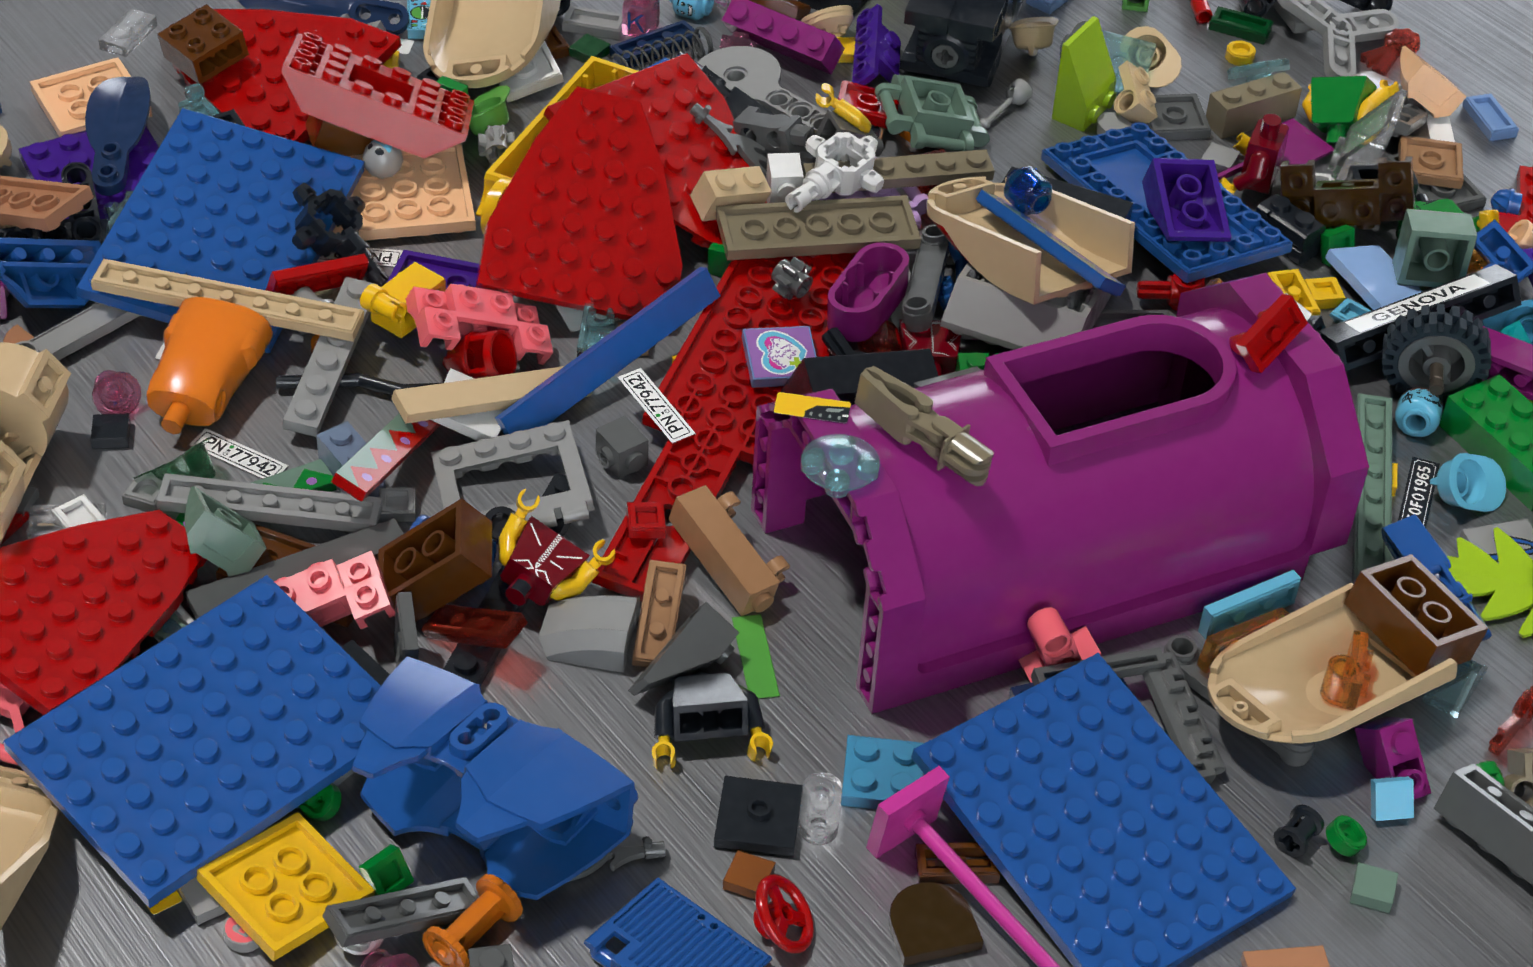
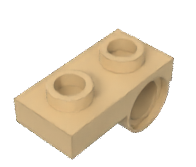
(1136, 100)

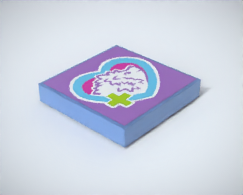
(776, 353)

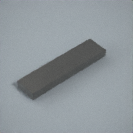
(399, 911)

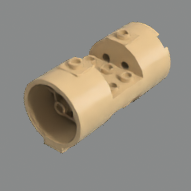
(30, 409)

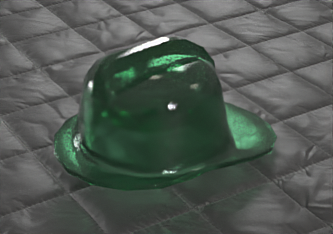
(193, 463)

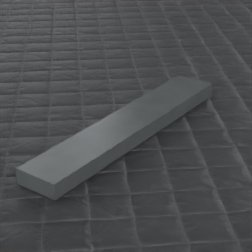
(340, 550)

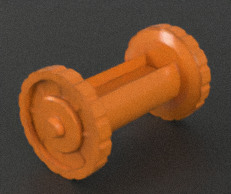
(494, 902)

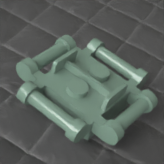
(932, 113)

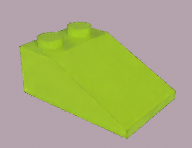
(1084, 78)

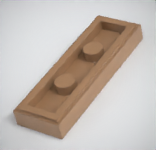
(658, 610)

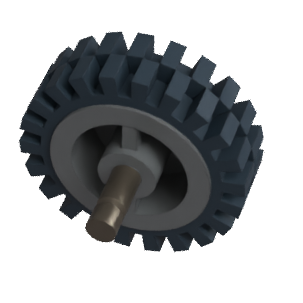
(1436, 351)

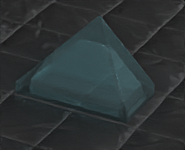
(1455, 694)

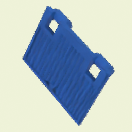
(666, 932)

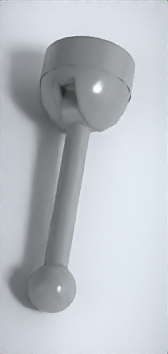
(1017, 93)

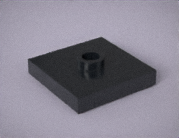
(758, 816)

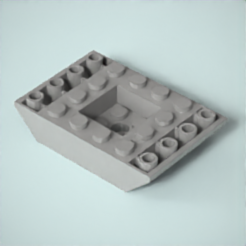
(1004, 320)

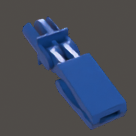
(1412, 537)

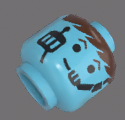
(1418, 412)

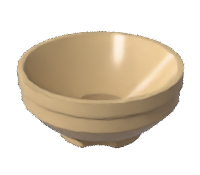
(831, 19)

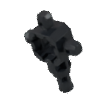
(345, 213)

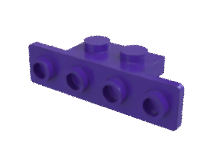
(875, 48)

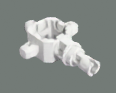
(830, 177)

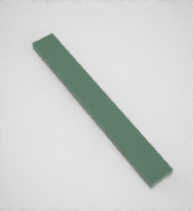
(1375, 503)

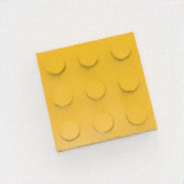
(282, 884)

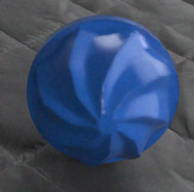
(1507, 201)

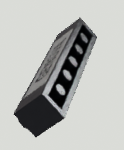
(1481, 293)

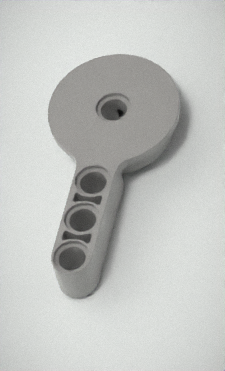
(759, 76)

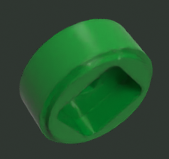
(323, 804)
(1346, 835)

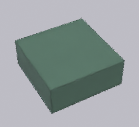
(1373, 887)

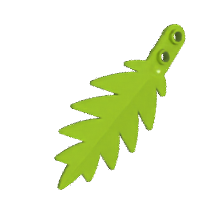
(1508, 581)

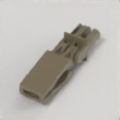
(910, 417)

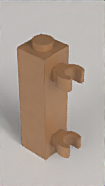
(725, 551)

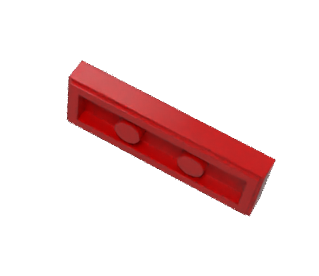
(318, 275)

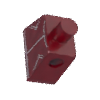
(942, 342)

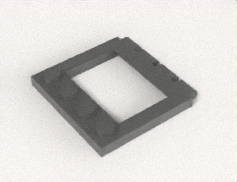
(1172, 699)

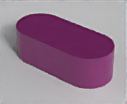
(868, 290)

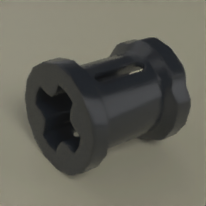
(1298, 830)

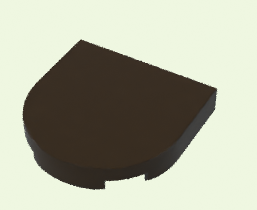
(932, 923)

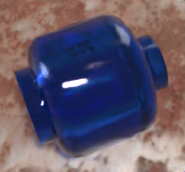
(1028, 190)

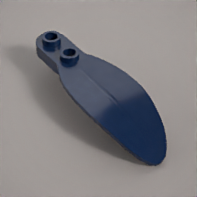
(378, 9)
(114, 126)

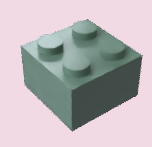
(1433, 247)

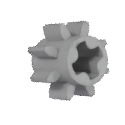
(494, 142)

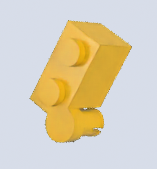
(389, 303)

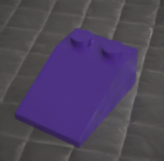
(1186, 199)

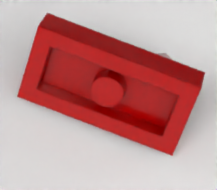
(1269, 334)

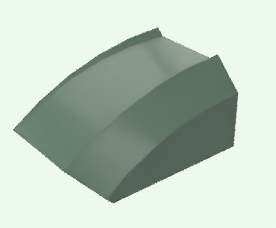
(221, 534)

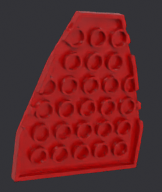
(256, 83)
(684, 146)
(586, 213)
(87, 601)

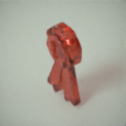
(1385, 56)
(1521, 717)

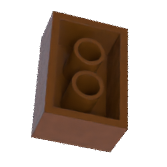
(439, 558)
(1415, 614)

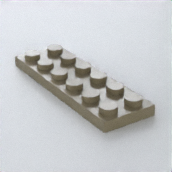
(818, 229)

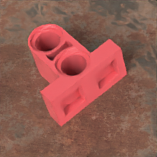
(1055, 642)

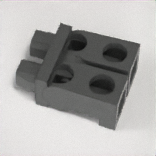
(776, 132)

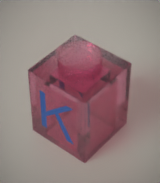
(640, 16)

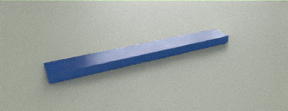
(610, 354)

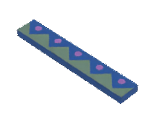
(1051, 244)

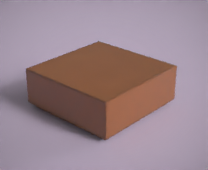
(746, 873)

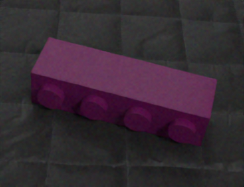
(784, 34)
(1513, 361)

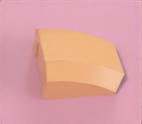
(1428, 85)

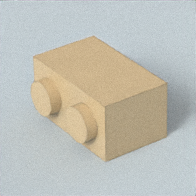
(729, 187)

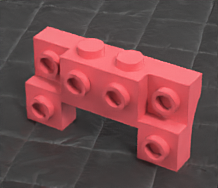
(470, 309)
(336, 591)

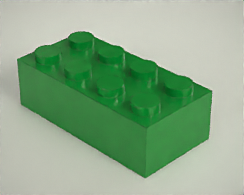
(1498, 424)

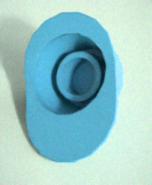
(1471, 482)

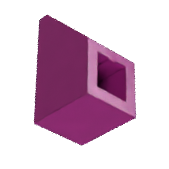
(1392, 750)

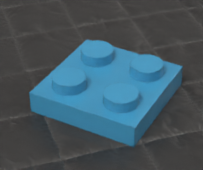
(876, 770)

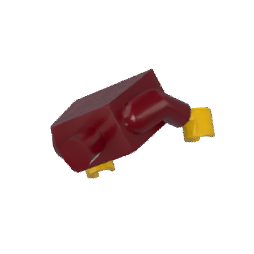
(1262, 154)

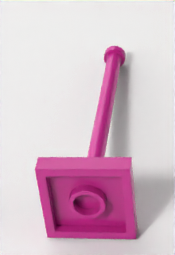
(911, 813)

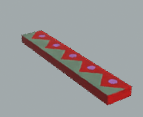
(382, 456)

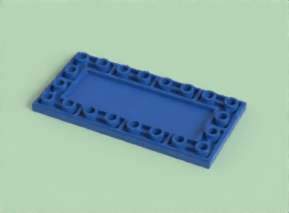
(1116, 166)

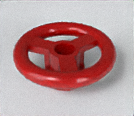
(775, 917)

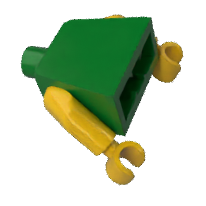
(1341, 101)

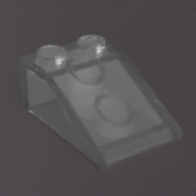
(1366, 137)

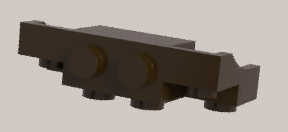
(1351, 201)

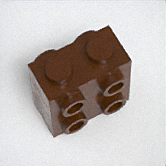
(203, 44)

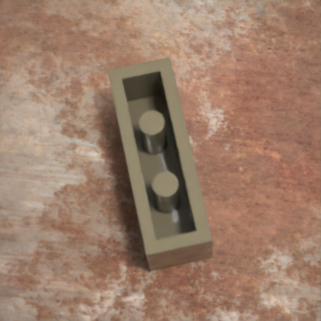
(1241, 106)

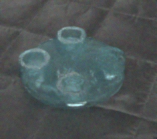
(840, 463)

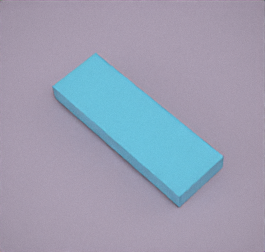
(1249, 603)

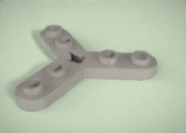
(1354, 27)

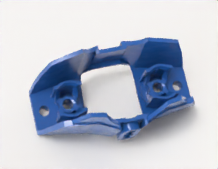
(513, 790)

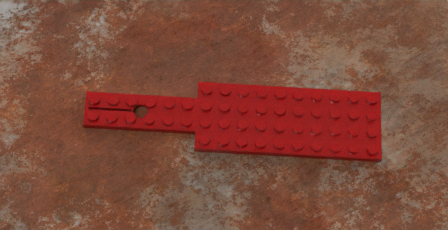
(716, 399)

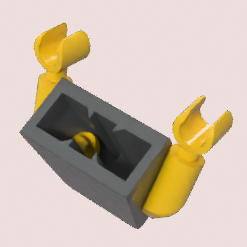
(843, 118)

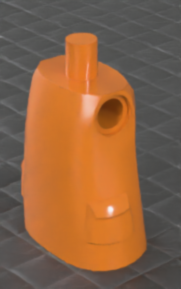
(205, 361)

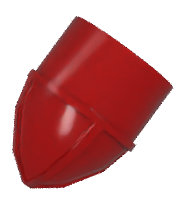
(483, 354)

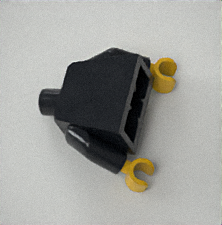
(705, 709)

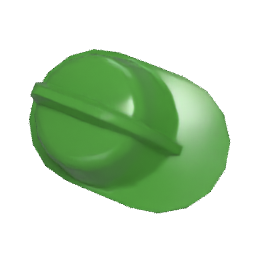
(490, 110)

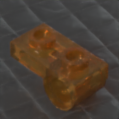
(1345, 674)

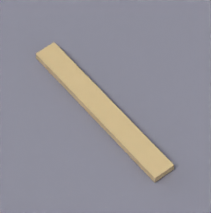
(277, 308)

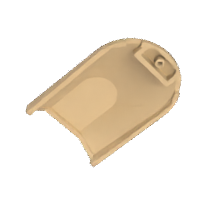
(1275, 675)

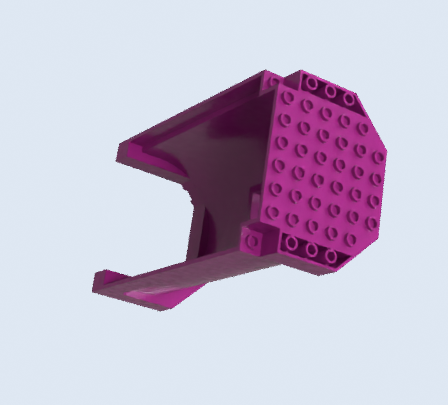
(1099, 522)

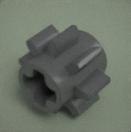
(792, 278)

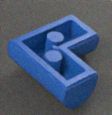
(1499, 248)

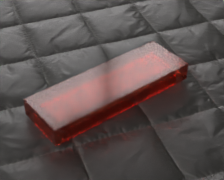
(474, 626)

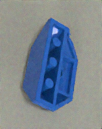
(45, 270)

